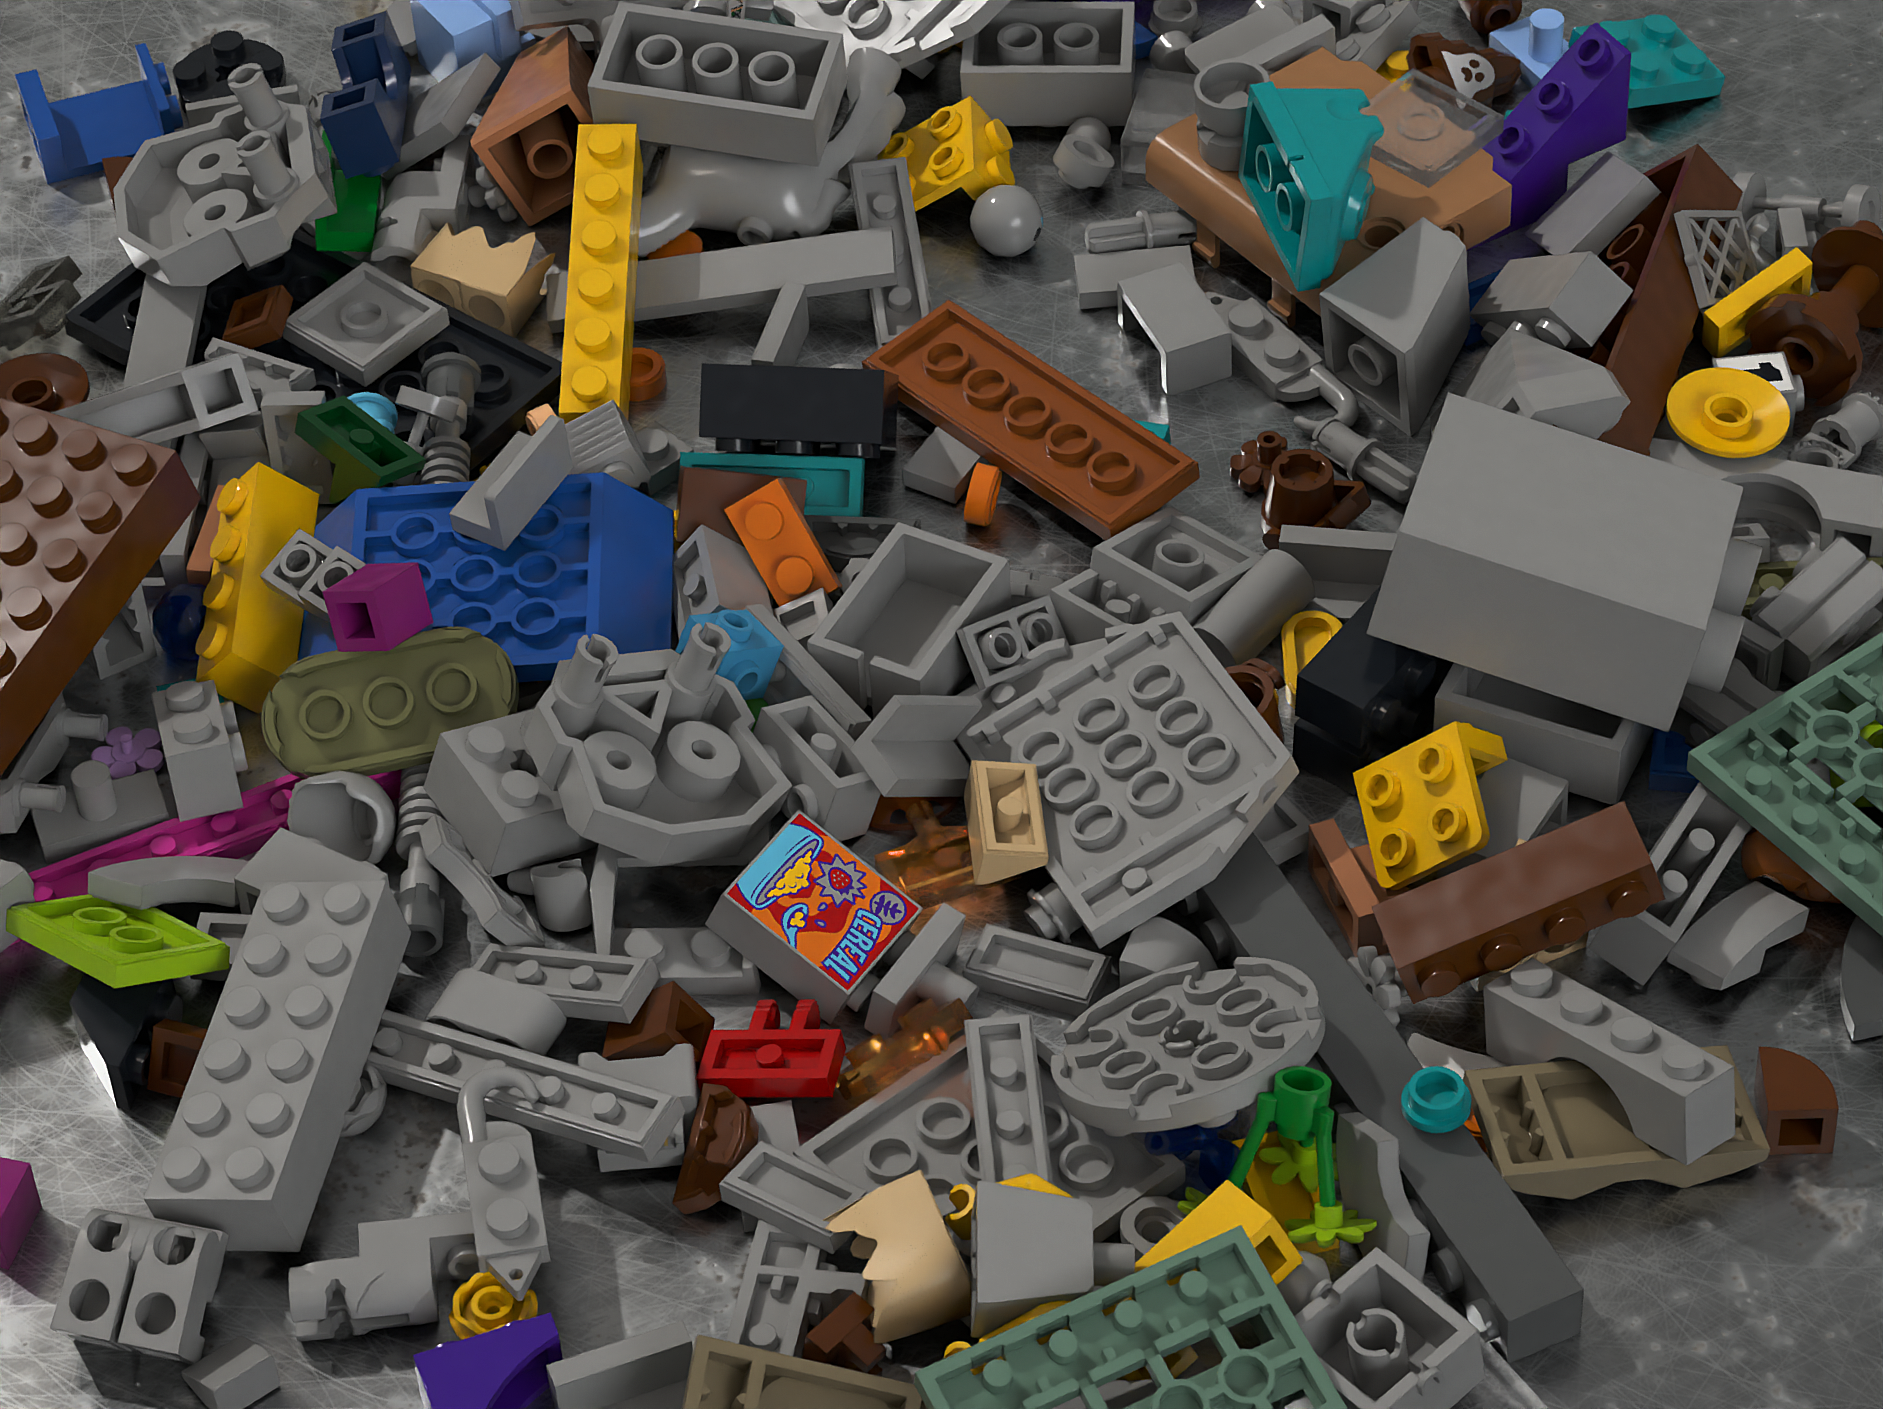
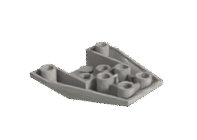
(1544, 386)

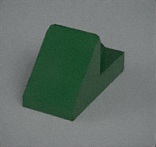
(358, 446)

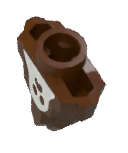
(1470, 71)

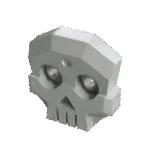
(224, 188)
(655, 751)

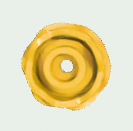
(481, 1297)

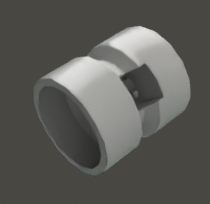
(1221, 109)

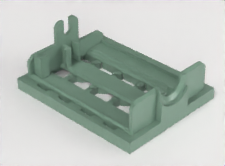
(1767, 780)
(1158, 1321)

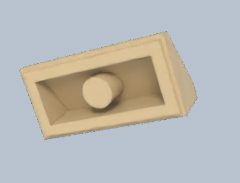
(1004, 820)

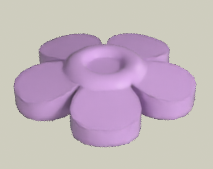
(128, 754)

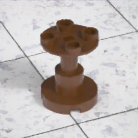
(1822, 328)

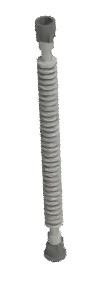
(447, 461)

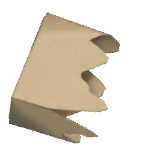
(482, 277)
(910, 1258)

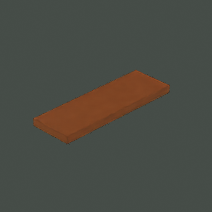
(1033, 421)

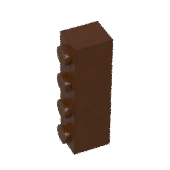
(1519, 903)

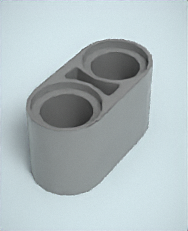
(498, 1011)

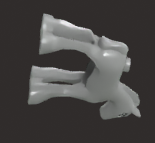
(769, 197)

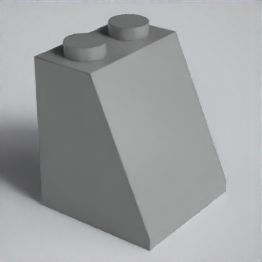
(1399, 323)

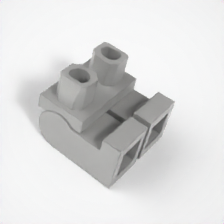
(140, 1284)

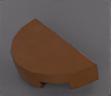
(718, 1140)

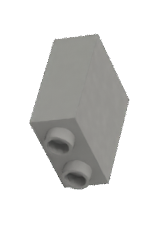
(1567, 565)

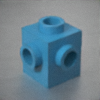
(751, 654)

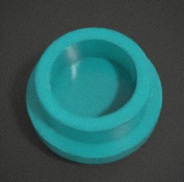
(1436, 1100)

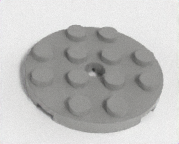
(1187, 1046)

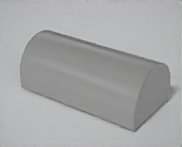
(1256, 608)

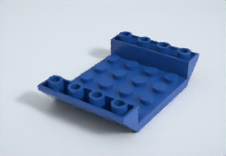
(581, 566)

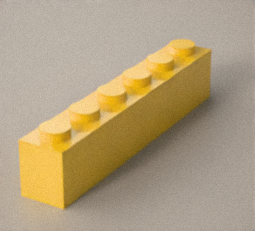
(602, 270)

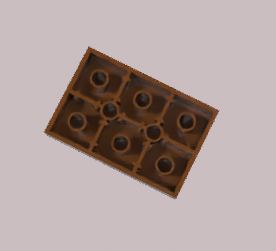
(76, 538)

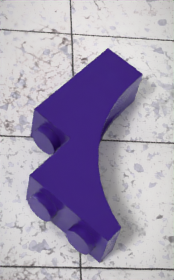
(491, 1368)

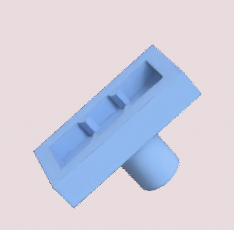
(1534, 41)

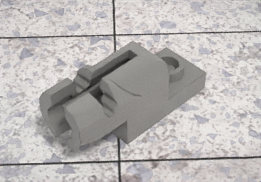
(420, 206)
(389, 1281)

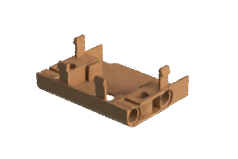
(1466, 201)

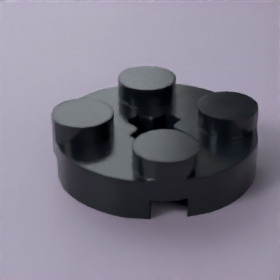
(206, 70)

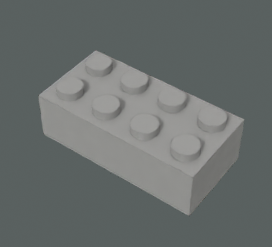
(720, 82)

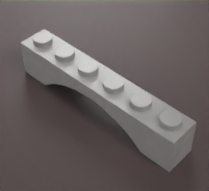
(172, 402)

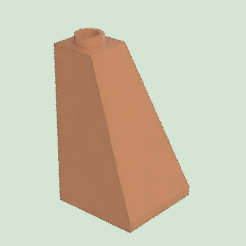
(533, 125)

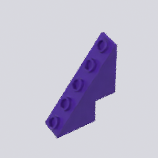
(1561, 120)

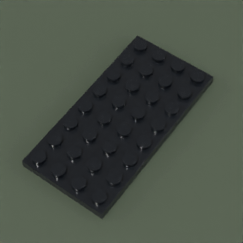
(512, 373)

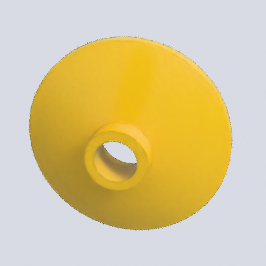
(1728, 412)

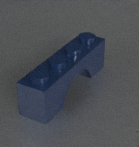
(370, 111)

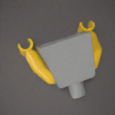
(1028, 1253)

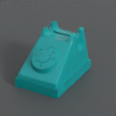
(1308, 172)

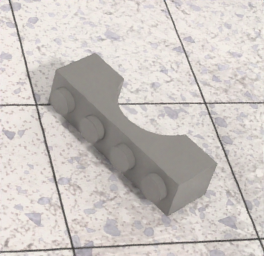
(1804, 496)
(1669, 1087)

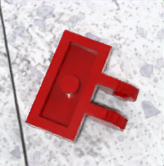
(775, 1060)

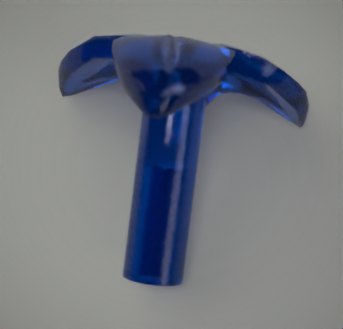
(1216, 1154)

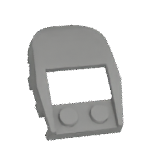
(689, 956)

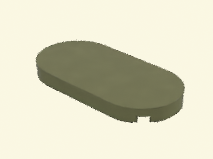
(386, 706)

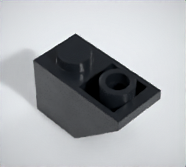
(118, 1030)

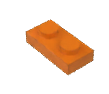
(782, 543)

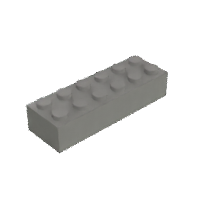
(281, 1062)

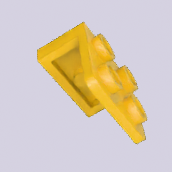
(954, 151)
(1426, 802)

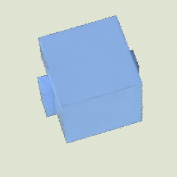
(461, 30)

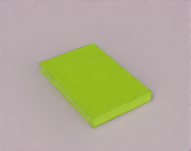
(117, 941)

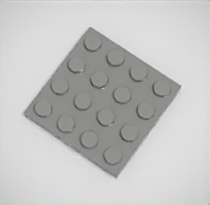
(930, 1127)

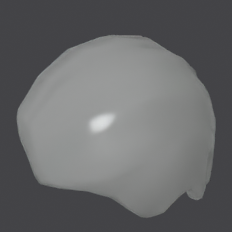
(345, 814)

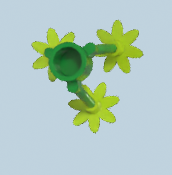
(1307, 1150)

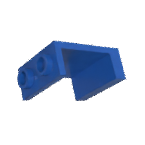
(107, 123)

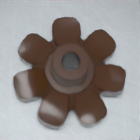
(1256, 460)

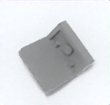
(1263, 38)

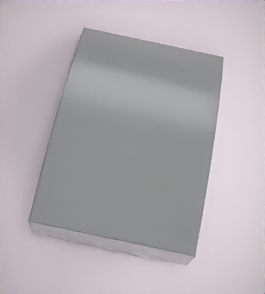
(1150, 572)

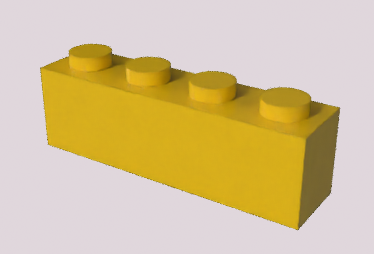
(248, 627)

